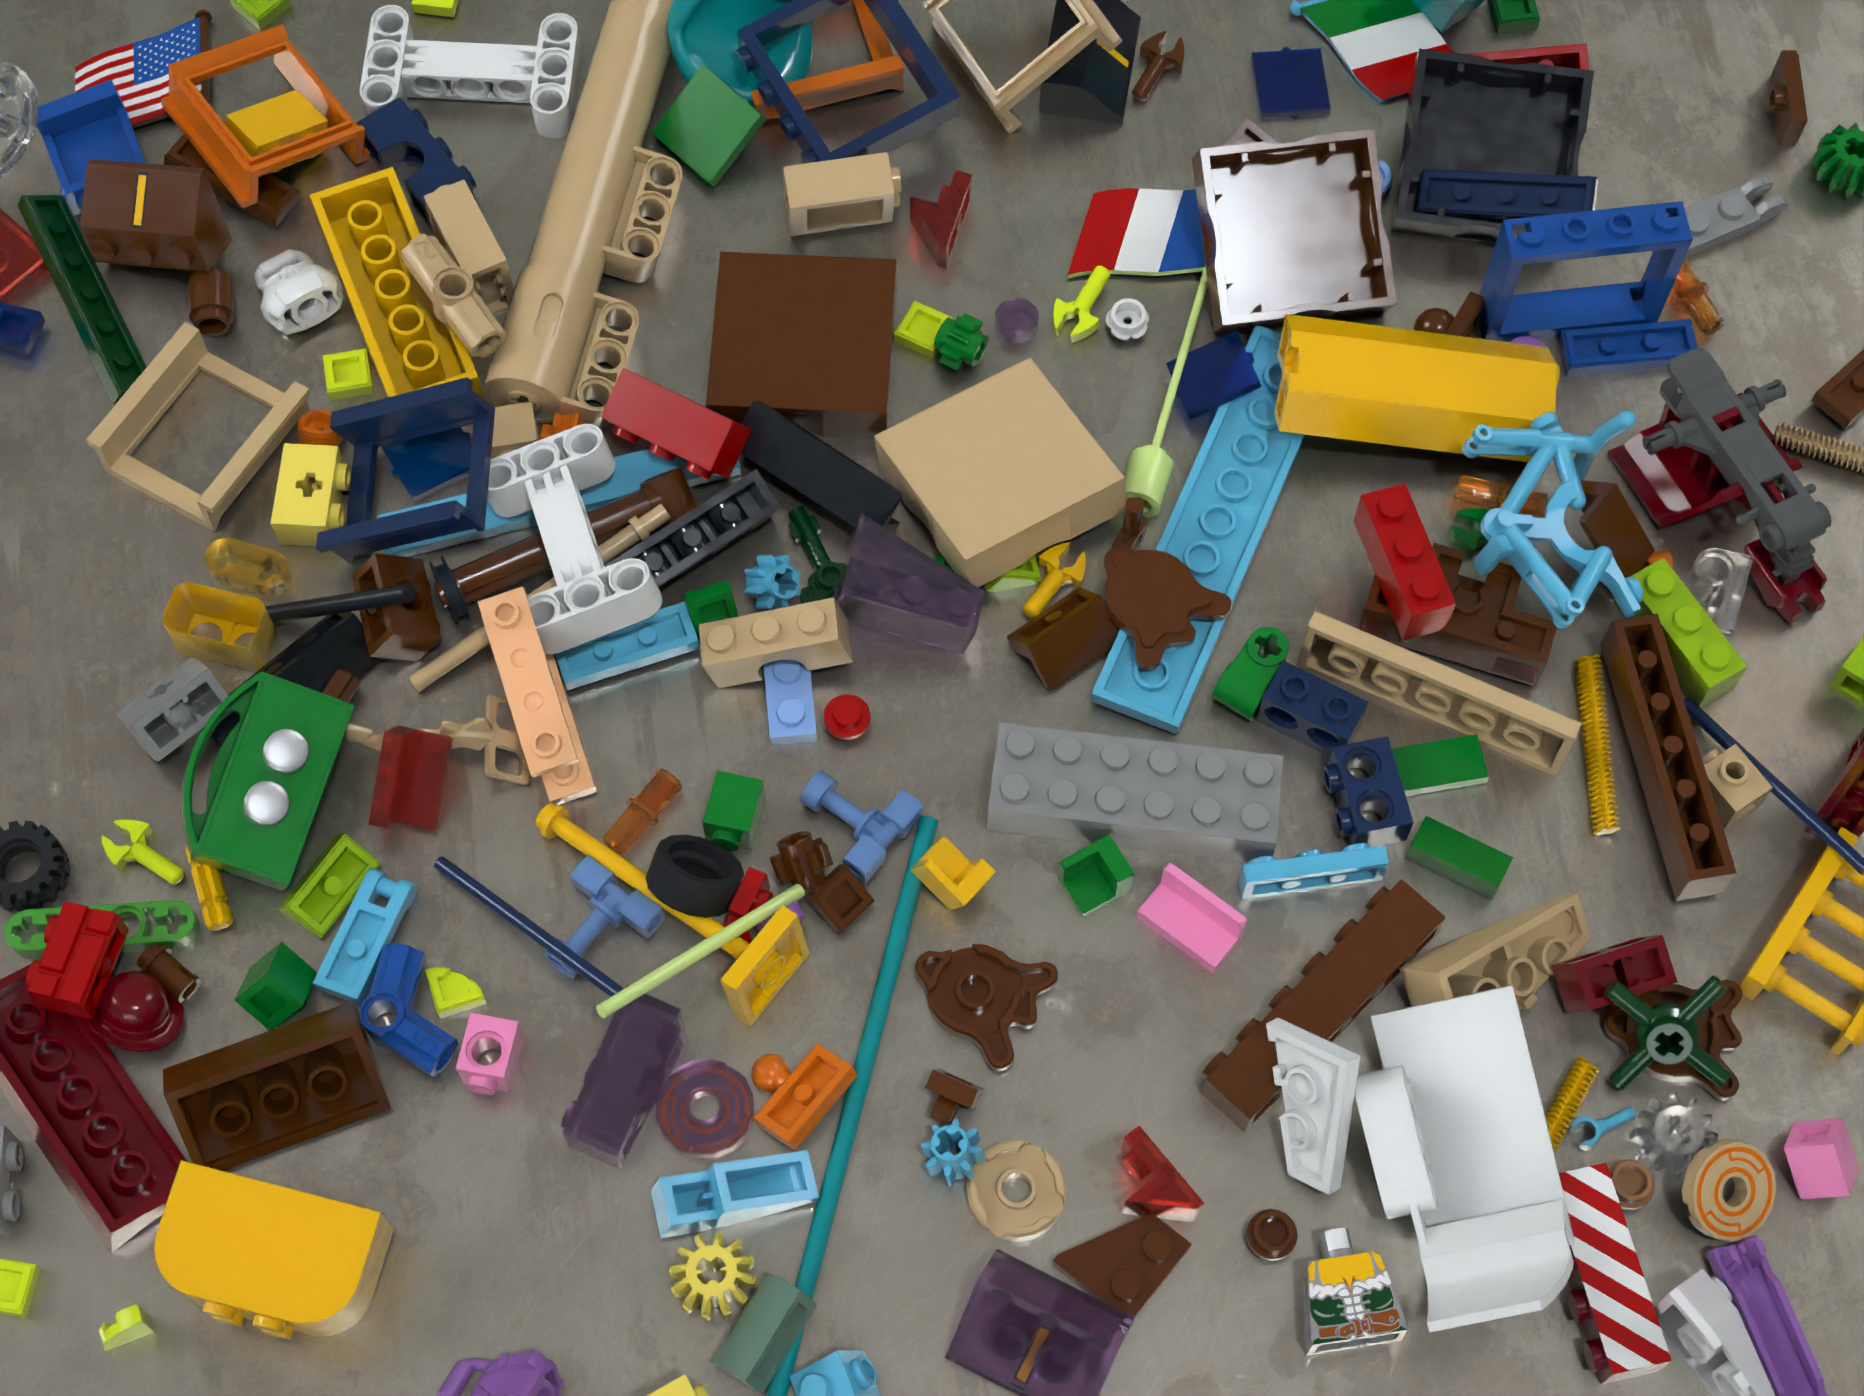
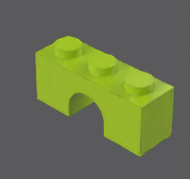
(1699, 651)

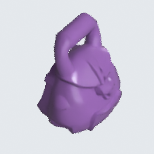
(509, 1375)

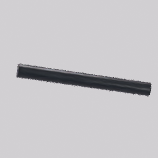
(341, 603)

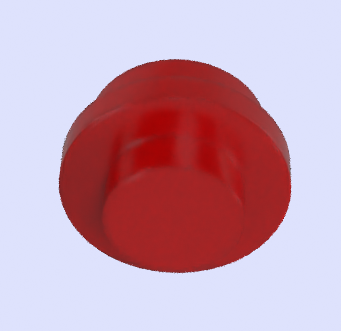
(847, 717)

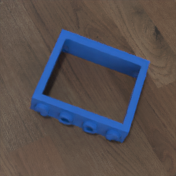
(1578, 237)

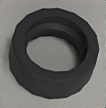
(694, 875)

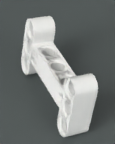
(475, 71)
(588, 595)

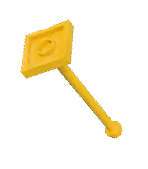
(760, 966)

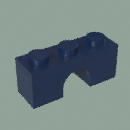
(403, 139)

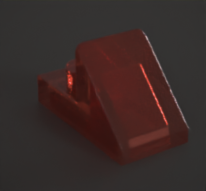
(941, 222)
(1166, 1190)

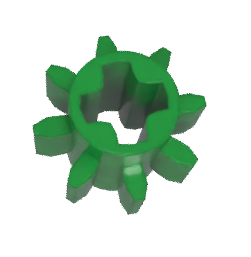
(961, 341)

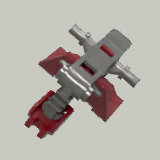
(1720, 450)

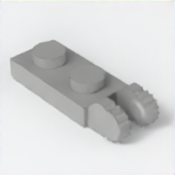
(1731, 214)

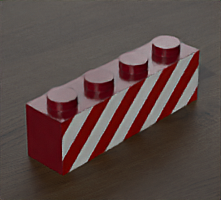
(1609, 1283)

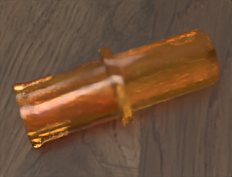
(1694, 296)
(1492, 495)
(642, 811)

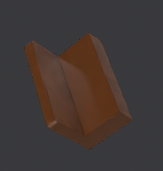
(1613, 524)
(1066, 636)

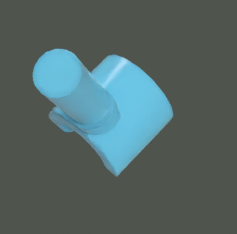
(1601, 1126)

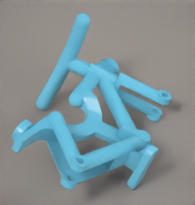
(1511, 532)

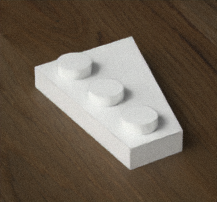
(1318, 1103)

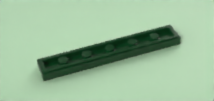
(83, 292)

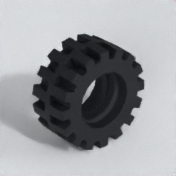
(48, 876)

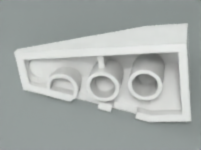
(1712, 1338)

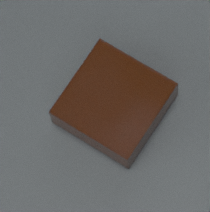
(840, 898)

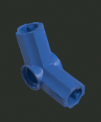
(410, 1033)

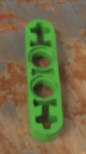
(161, 911)

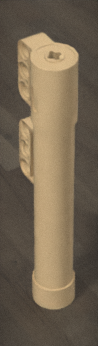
(590, 228)

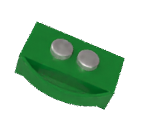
(264, 779)

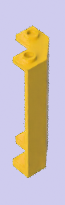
(1407, 384)

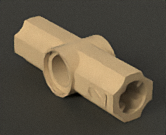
(463, 313)

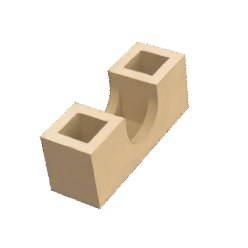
(805, 632)

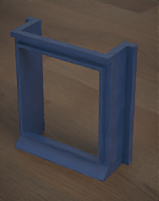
(399, 420)

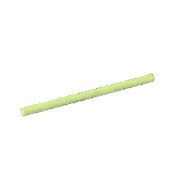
(698, 951)

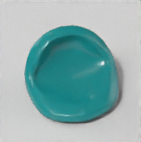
(708, 36)

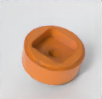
(315, 429)

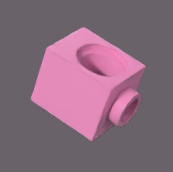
(483, 1034)

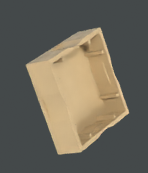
(1001, 472)

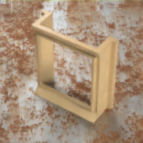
(1002, 100)
(153, 395)

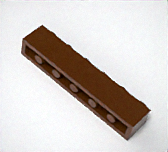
(1667, 758)
(1326, 999)

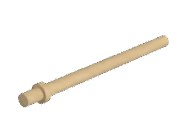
(637, 530)

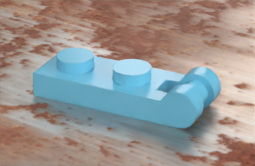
(360, 939)

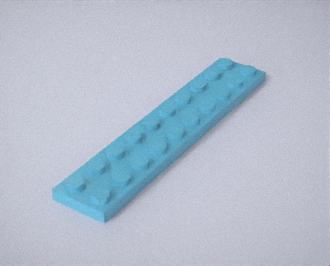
(1214, 535)

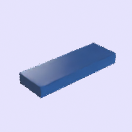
(1625, 346)

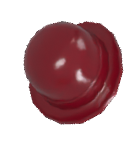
(137, 1013)

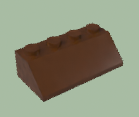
(275, 1089)

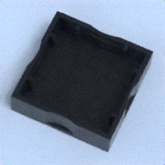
(1486, 119)

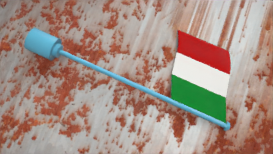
(1374, 40)

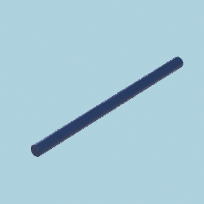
(1782, 792)
(527, 926)

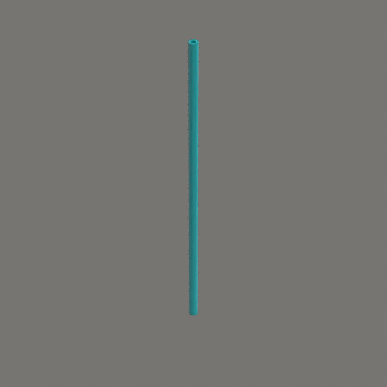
(857, 1091)

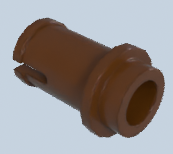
(170, 972)

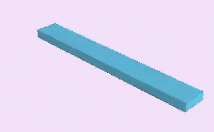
(628, 474)

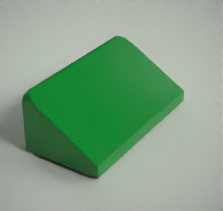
(1459, 857)

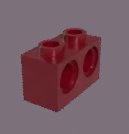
(1636, 963)

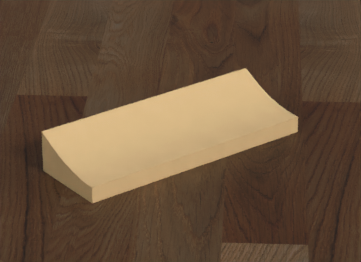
(1437, 693)

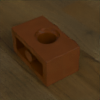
(401, 629)

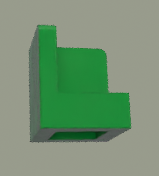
(1095, 875)
(276, 986)

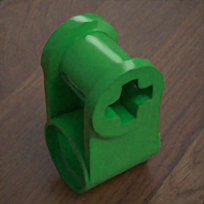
(1250, 675)

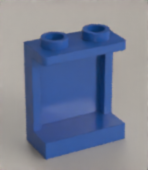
(86, 128)

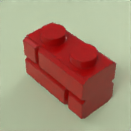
(76, 960)

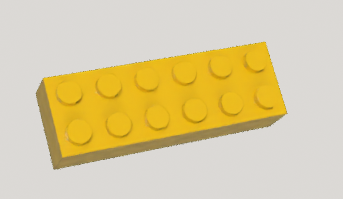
(365, 231)

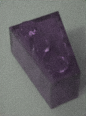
(906, 591)
(625, 1080)

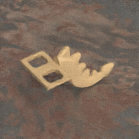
(470, 735)

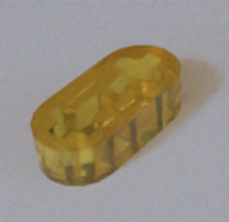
(250, 560)

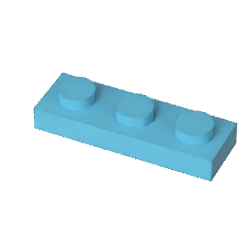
(629, 648)
(1313, 871)

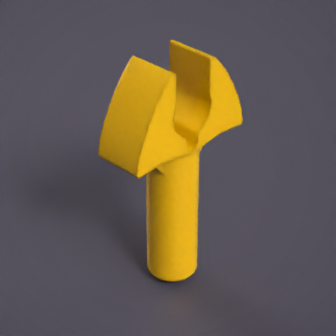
(1055, 578)

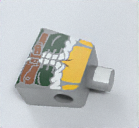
(1348, 1298)

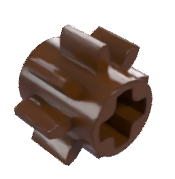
(801, 860)

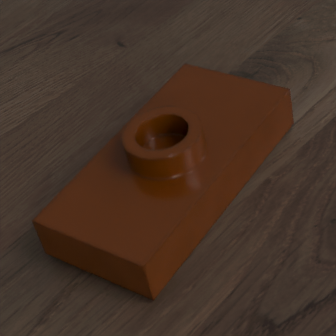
(1788, 98)

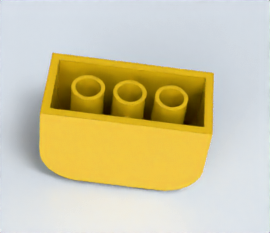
(269, 1253)

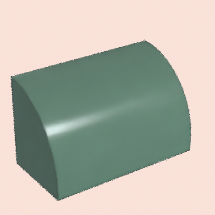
(764, 1332)

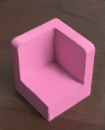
(1821, 1158)

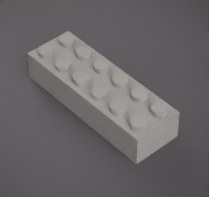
(1136, 791)

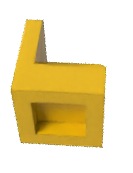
(951, 874)

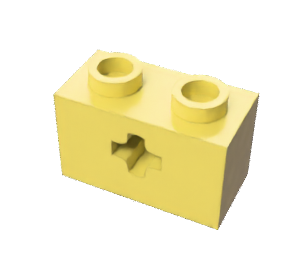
(309, 493)

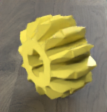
(711, 1259)

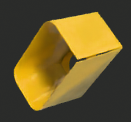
(200, 604)

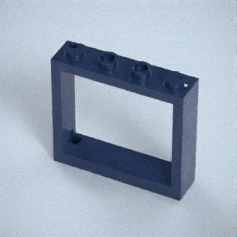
(942, 96)

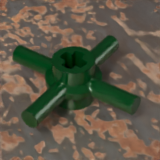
(1667, 1019)

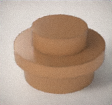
(1632, 1183)

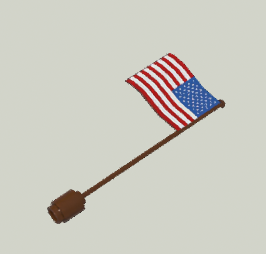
(142, 80)

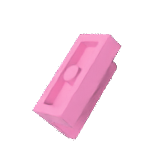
(1193, 918)

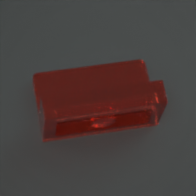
(410, 778)

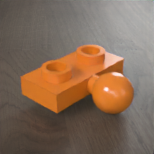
(799, 1096)

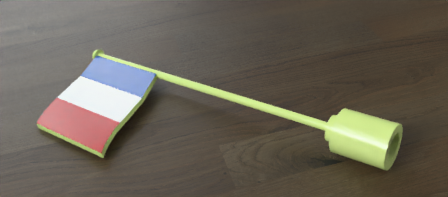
(1148, 236)

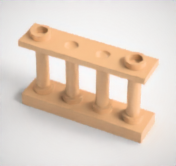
(537, 698)

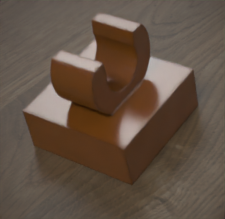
(951, 1093)

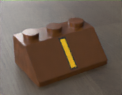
(152, 216)

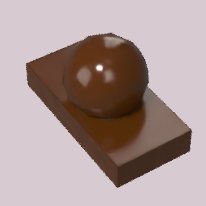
(1443, 322)

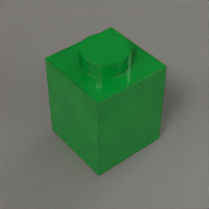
(734, 810)

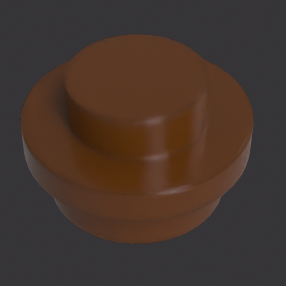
(1271, 1234)

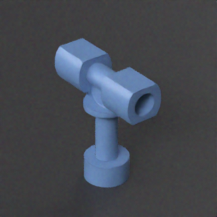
(872, 829)
(609, 906)

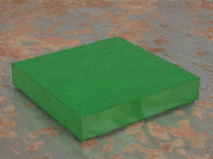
(708, 125)

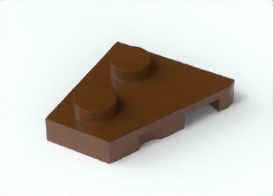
(1125, 1263)

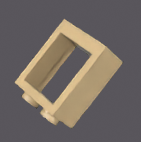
(840, 193)
(470, 243)

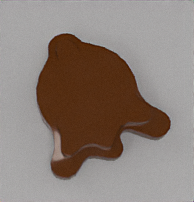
(1155, 600)
(982, 995)
(1714, 1028)

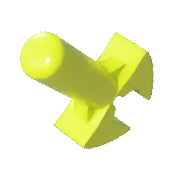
(1081, 306)
(141, 852)

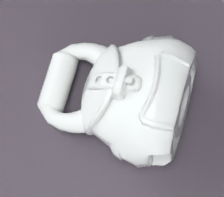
(297, 291)

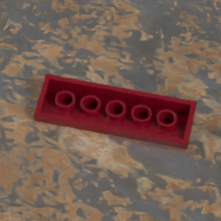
(84, 1115)

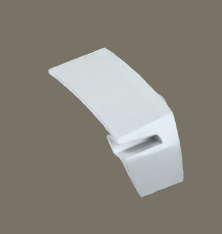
(1468, 1155)

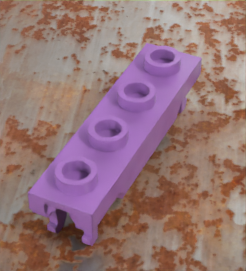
(1768, 1318)

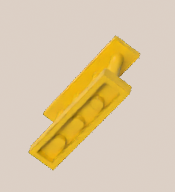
(1793, 937)

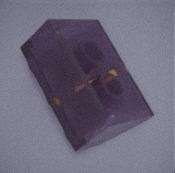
(1037, 1332)

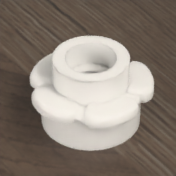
(1127, 310)

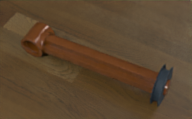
(529, 555)

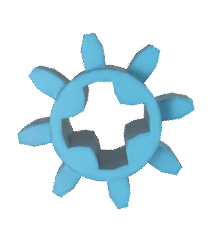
(772, 581)
(943, 1161)

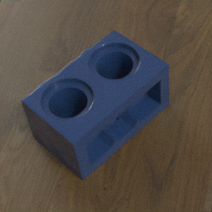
(1311, 709)
(1378, 793)

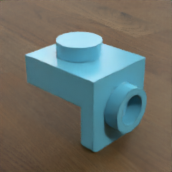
(837, 1375)

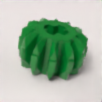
(1841, 160)

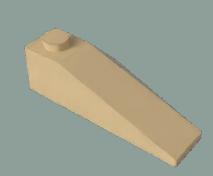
(1501, 955)

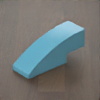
(733, 1193)

